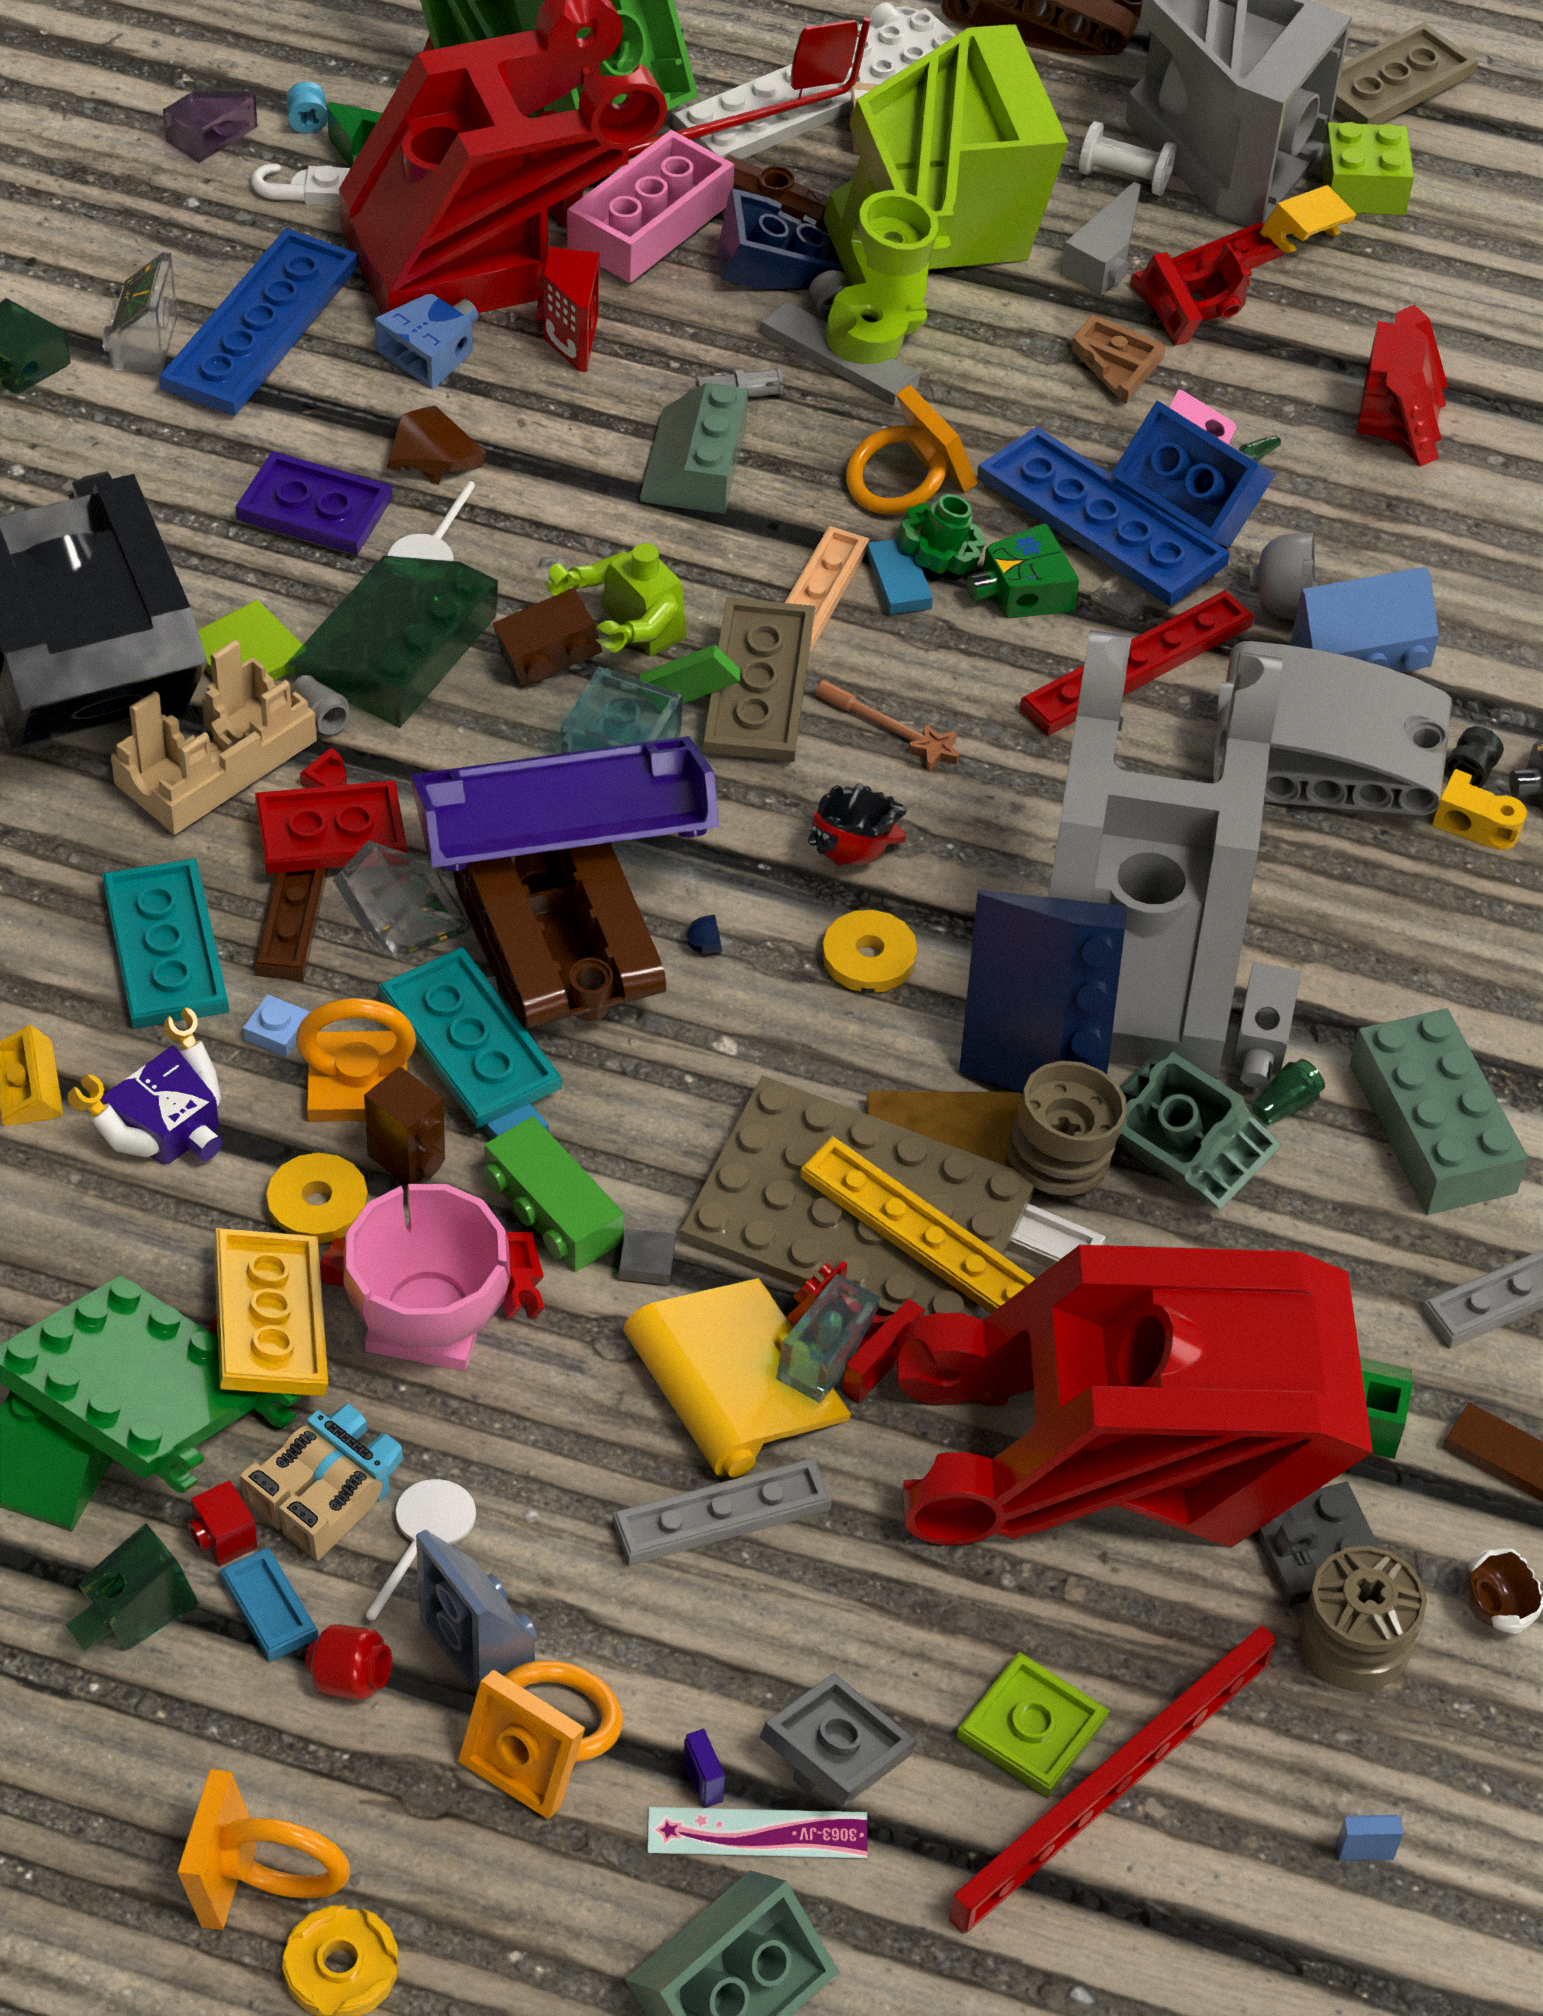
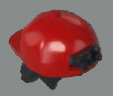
(855, 825)

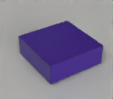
(703, 1768)

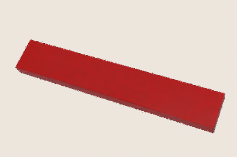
(1149, 657)

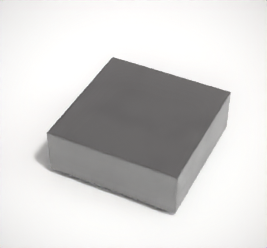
(647, 1256)

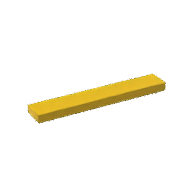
(914, 1225)

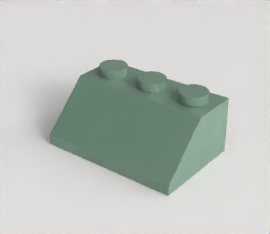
(697, 449)
(738, 1957)

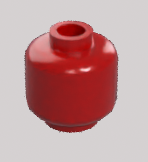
(349, 1662)

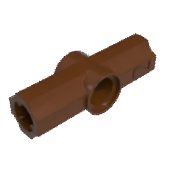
(780, 185)

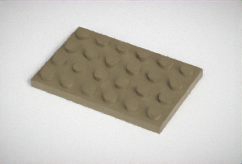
(779, 1224)

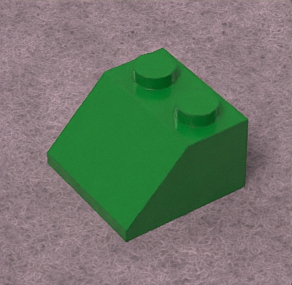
(45, 1466)

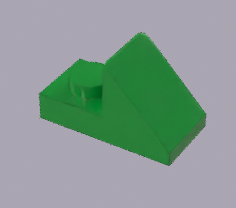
(350, 129)

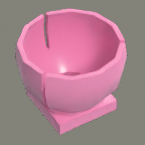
(428, 1282)

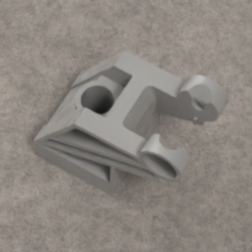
(1239, 95)
(1169, 854)

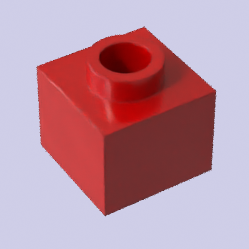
(222, 1524)

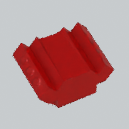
(1405, 386)

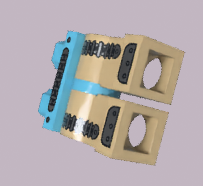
(322, 1480)

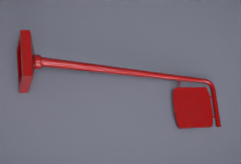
(820, 59)

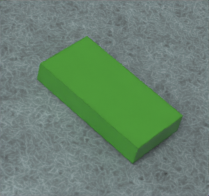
(695, 674)

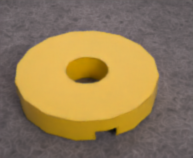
(872, 930)
(311, 1175)
(344, 1993)

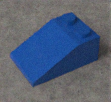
(1193, 474)

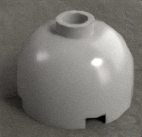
(1282, 573)

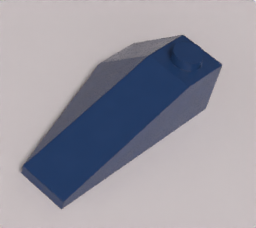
(769, 247)

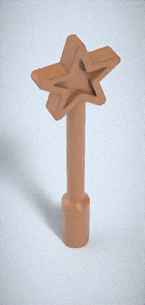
(929, 745)

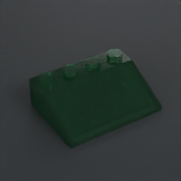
(398, 634)

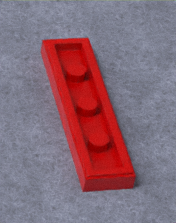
(1251, 243)

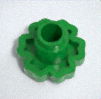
(942, 535)

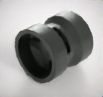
(1475, 754)

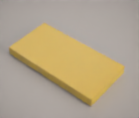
(269, 1313)

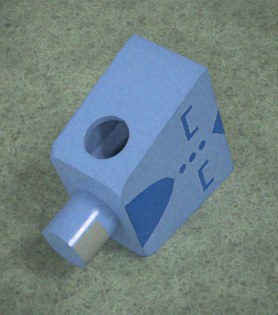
(427, 337)

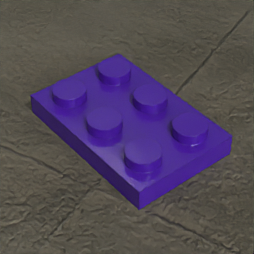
(314, 502)

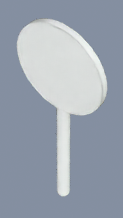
(432, 546)
(429, 1505)

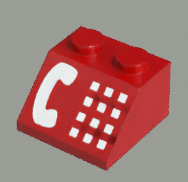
(569, 302)

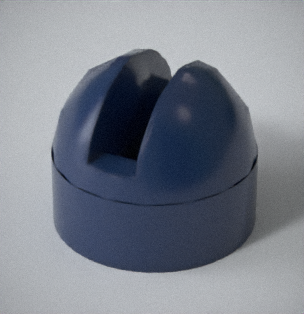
(704, 935)

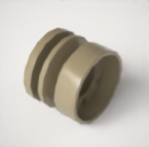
(1066, 1127)
(1362, 1618)

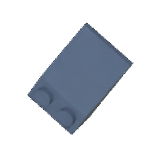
(469, 1612)

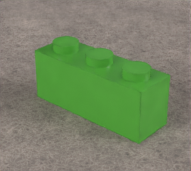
(553, 1194)

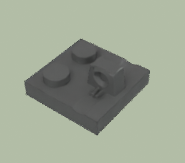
(1308, 1534)
(837, 1740)

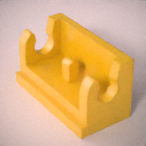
(1306, 216)

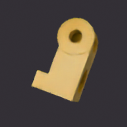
(1479, 814)

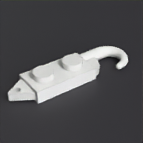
(313, 185)

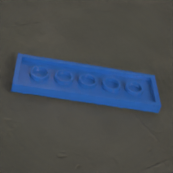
(259, 322)
(1103, 515)

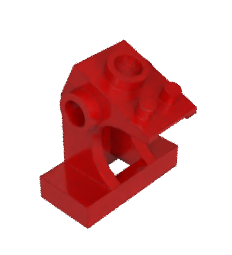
(1219, 280)
(878, 1347)

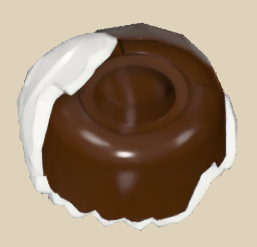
(1502, 1590)

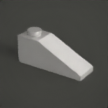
(1100, 249)

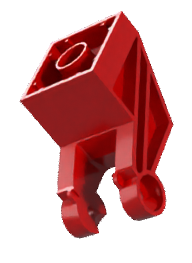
(460, 178)
(1160, 1387)

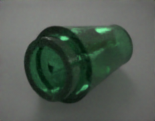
(1290, 1091)

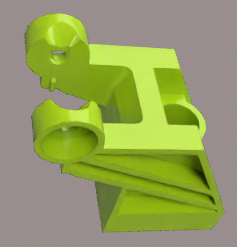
(945, 178)

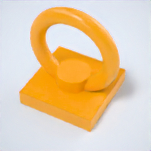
(932, 443)
(350, 1062)
(528, 1743)
(223, 1852)

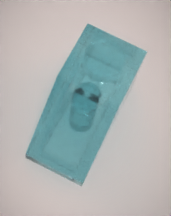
(826, 1338)

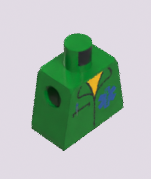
(1026, 575)

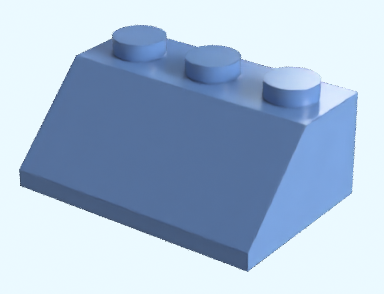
(1372, 619)

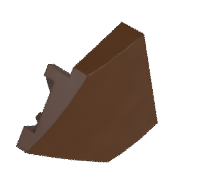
(433, 444)

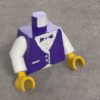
(162, 1105)

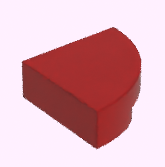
(325, 771)

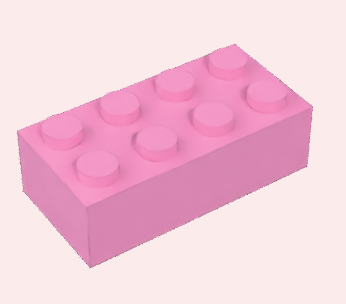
(650, 205)

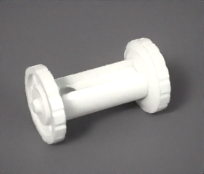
(1127, 158)

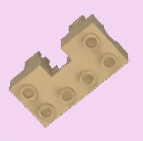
(252, 732)

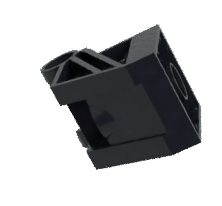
(90, 614)

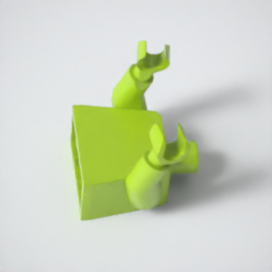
(637, 594)

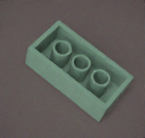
(1438, 1111)

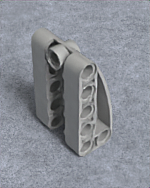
(1348, 733)

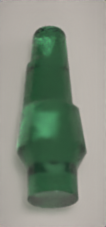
(1260, 447)

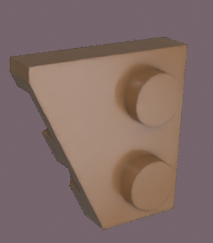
(1117, 355)

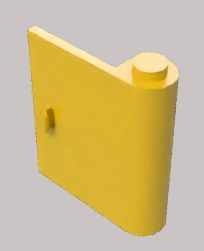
(719, 1368)

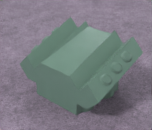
(1193, 1130)

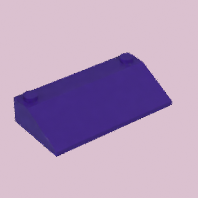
(565, 801)

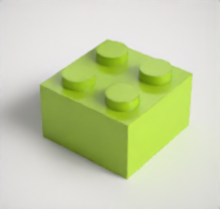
(1368, 166)

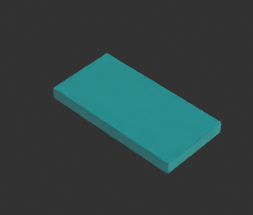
(165, 942)
(471, 1037)

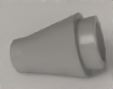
(329, 706)

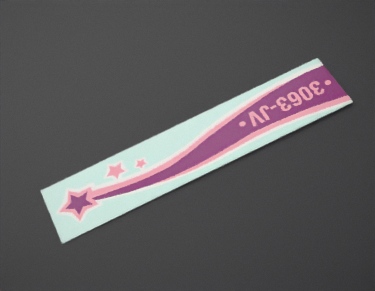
(757, 1832)

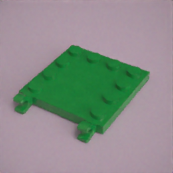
(132, 1380)

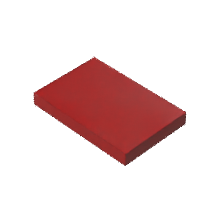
(327, 824)

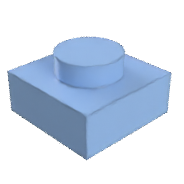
(274, 1025)

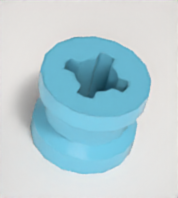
(300, 101)

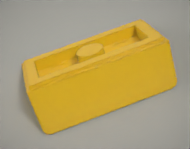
(28, 1078)

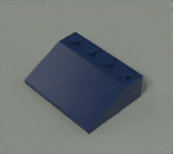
(1040, 985)

